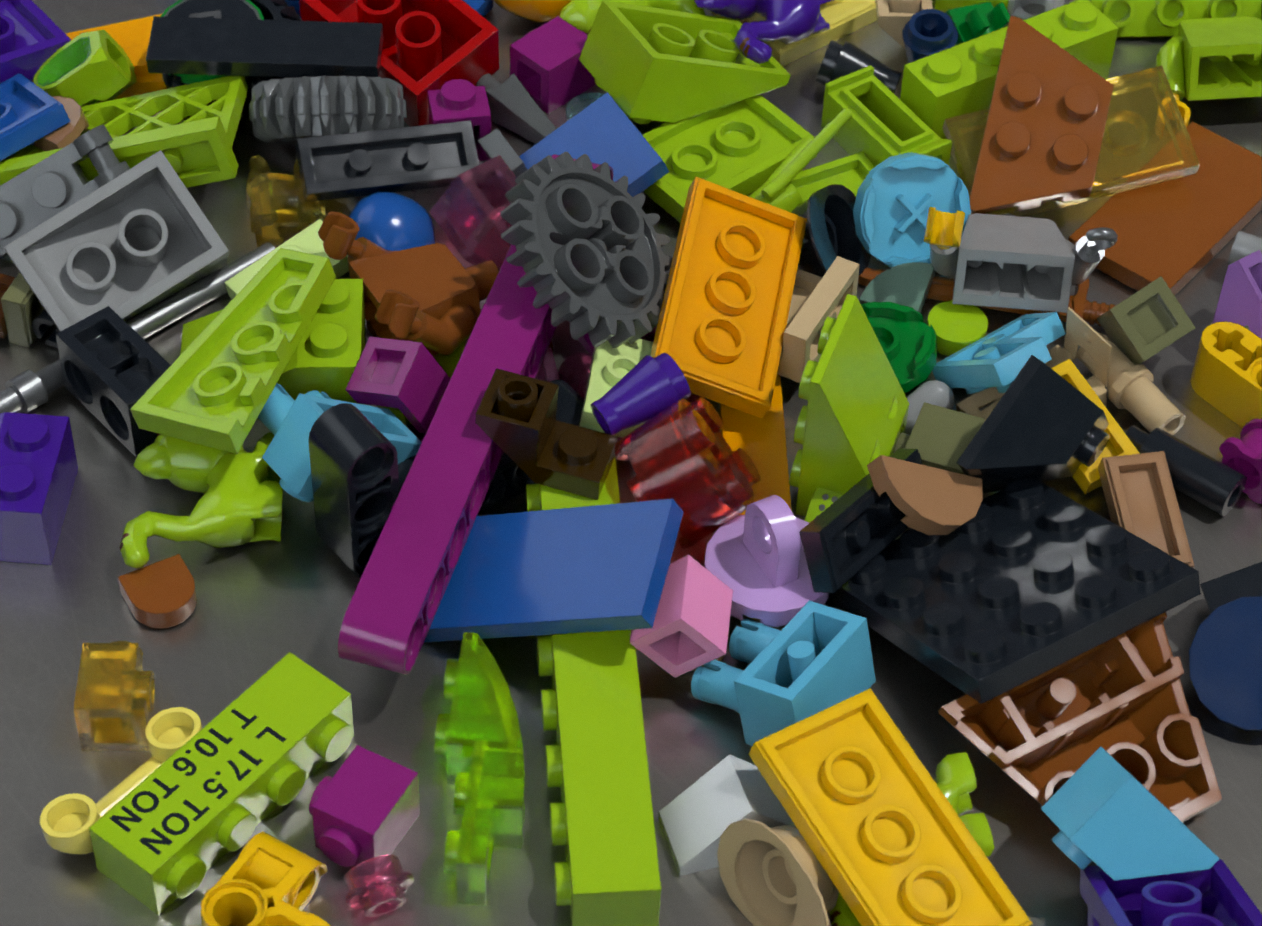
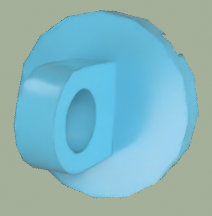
(895, 205)

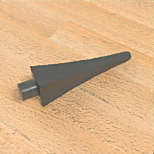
(515, 108)

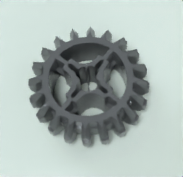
(324, 106)

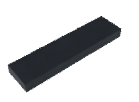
(264, 47)

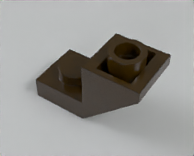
(522, 421)

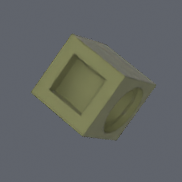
(1146, 322)

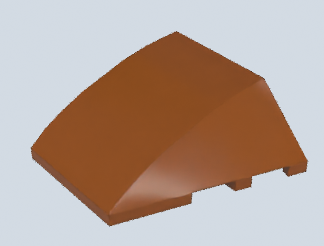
(1109, 697)

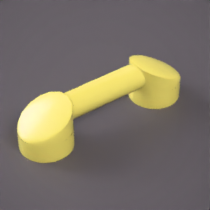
(69, 816)

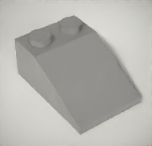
(120, 247)

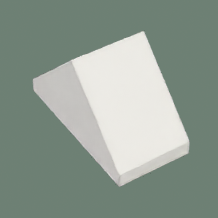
(707, 807)

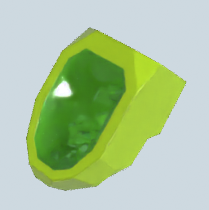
(87, 69)

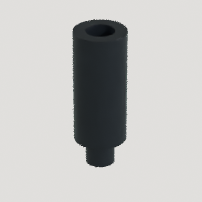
(1193, 470)

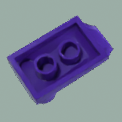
(1174, 899)

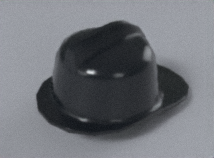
(830, 230)

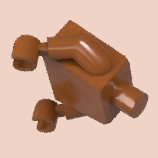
(412, 291)

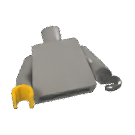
(1012, 259)

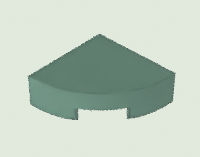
(902, 284)

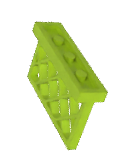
(196, 148)

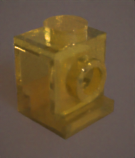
(113, 697)

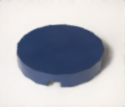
(1228, 663)

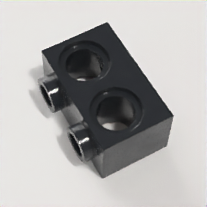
(109, 372)

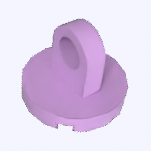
(763, 563)

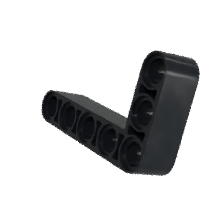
(360, 477)

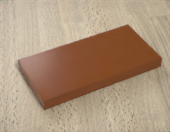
(1180, 222)

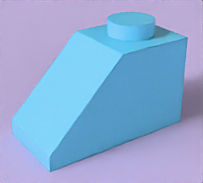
(1121, 825)

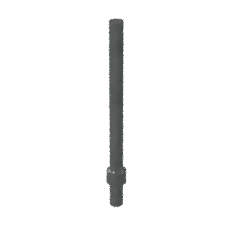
(32, 389)

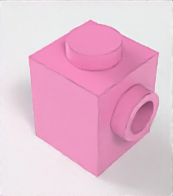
(689, 621)

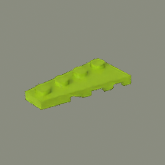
(236, 361)

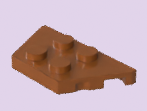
(1040, 126)

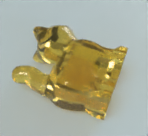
(277, 202)

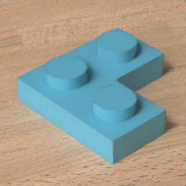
(1001, 354)

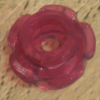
(377, 885)

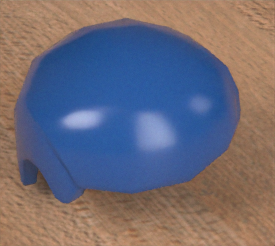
(393, 221)

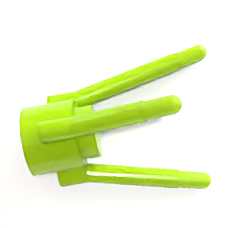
(778, 187)

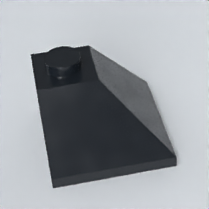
(1036, 432)

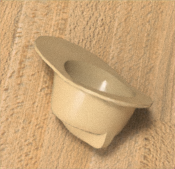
(774, 875)

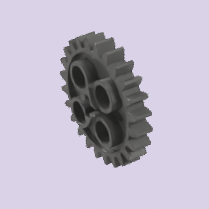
(587, 249)

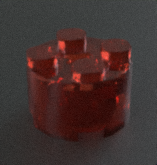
(689, 461)

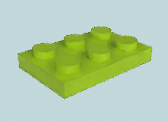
(725, 146)

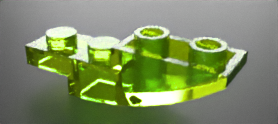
(484, 764)

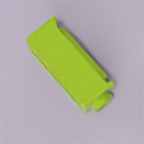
(879, 121)

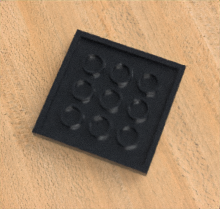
(1014, 589)

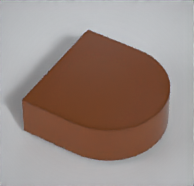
(160, 593)

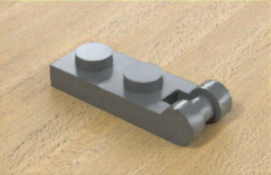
(55, 184)

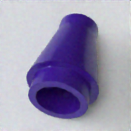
(641, 394)

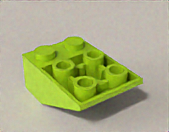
(851, 407)

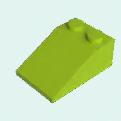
(672, 62)
(328, 347)

